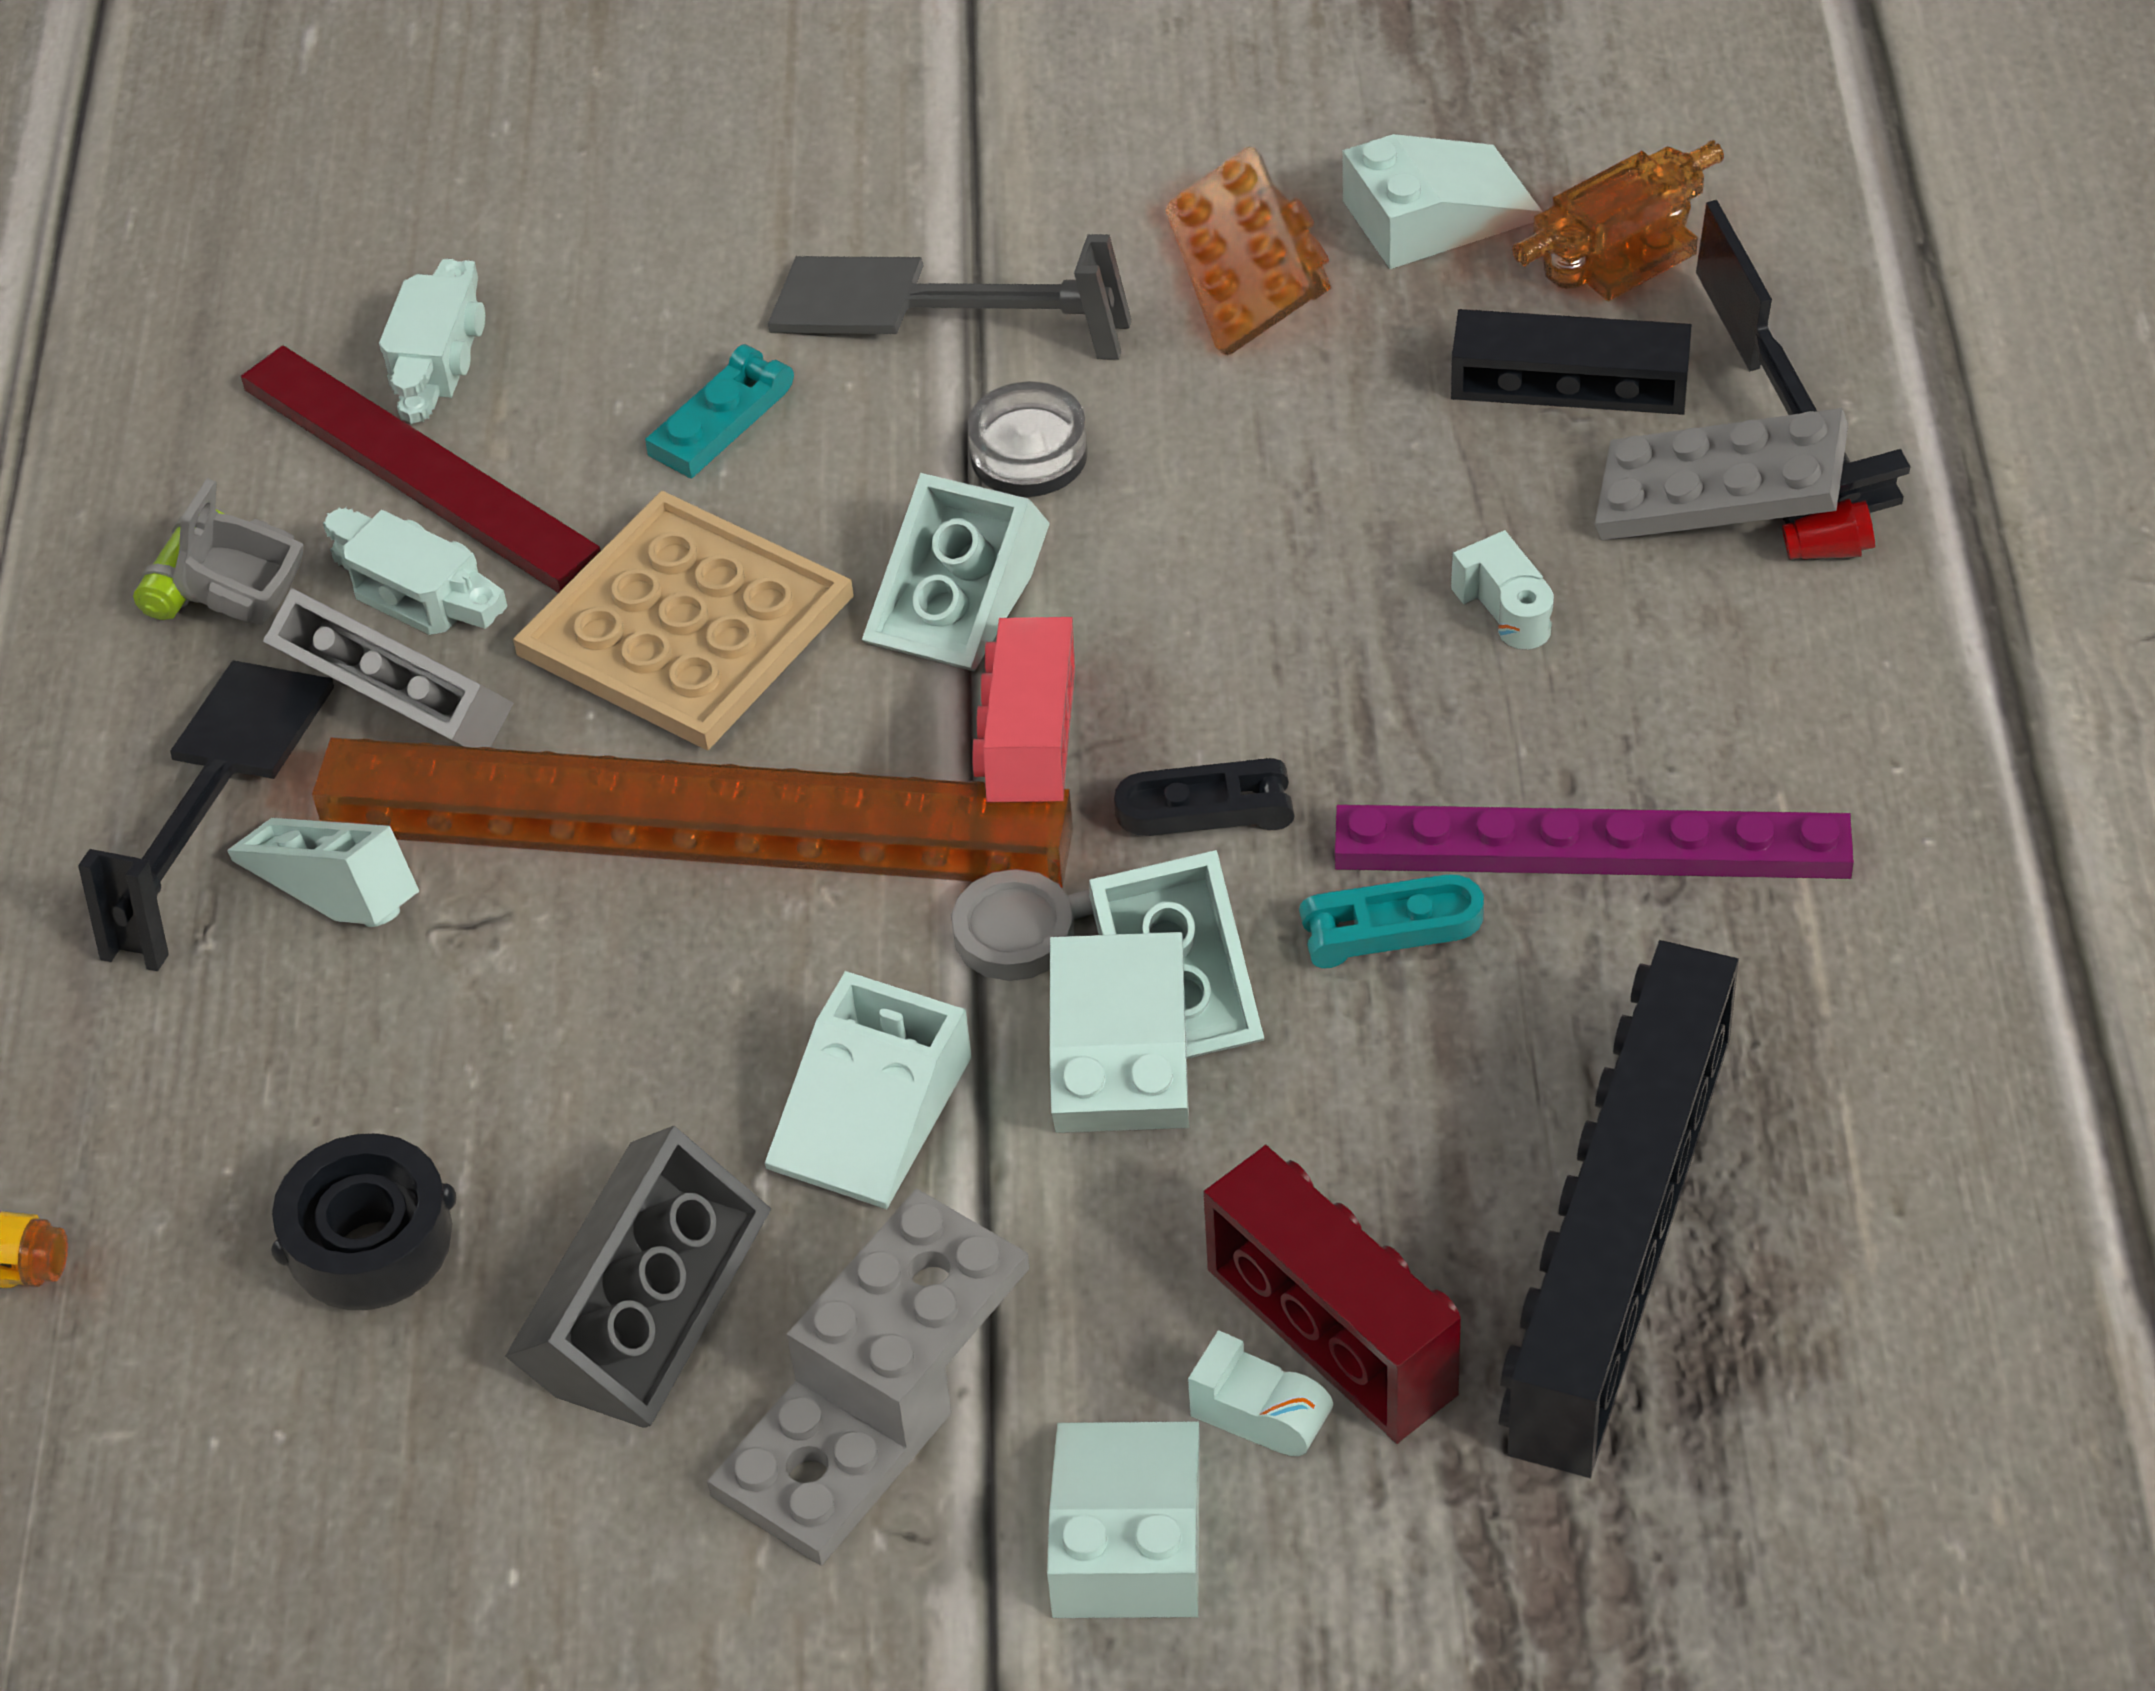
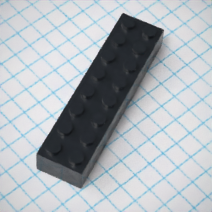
(1618, 1210)

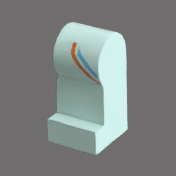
(1508, 588)
(1256, 1398)

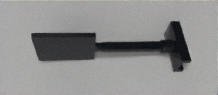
(1745, 312)
(241, 727)

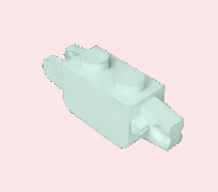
(431, 336)
(412, 572)

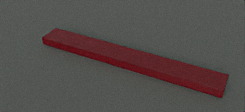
(420, 468)

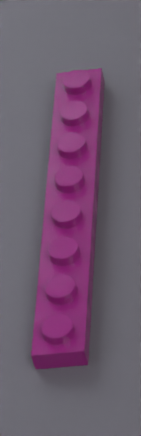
(1594, 841)

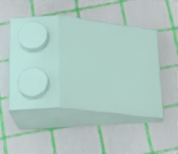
(1431, 195)
(955, 571)
(1194, 900)
(1118, 1033)
(1124, 1520)

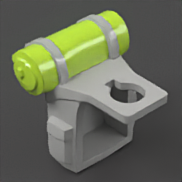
(221, 563)

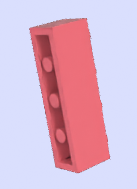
(1026, 710)

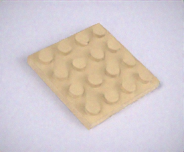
(684, 619)

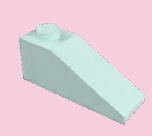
(332, 866)

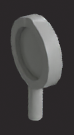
(1008, 919)

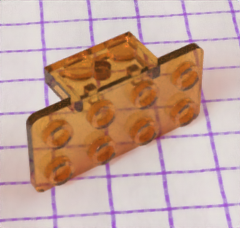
(1246, 250)

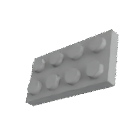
(1722, 474)

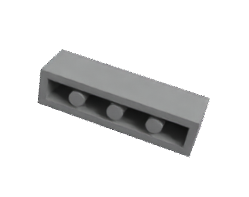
(388, 671)

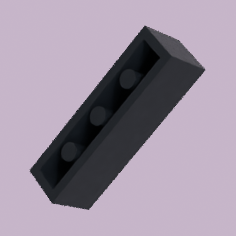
(1570, 361)

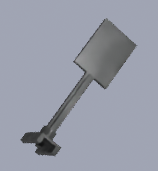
(875, 292)

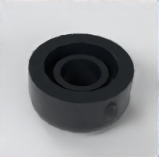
(357, 1184)

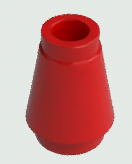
(1831, 533)

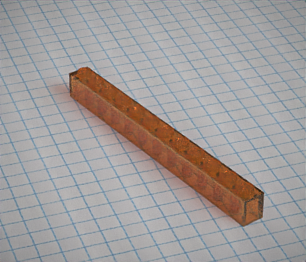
(690, 811)

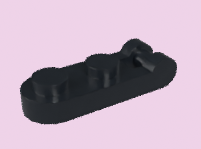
(1205, 798)

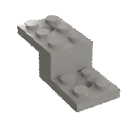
(868, 1375)

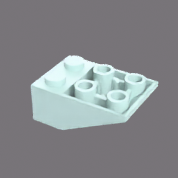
(869, 1089)

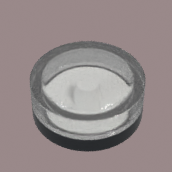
(1027, 439)

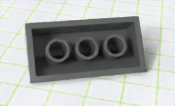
(640, 1280)

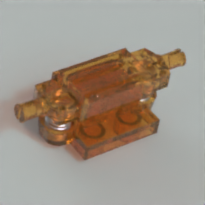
(1621, 222)

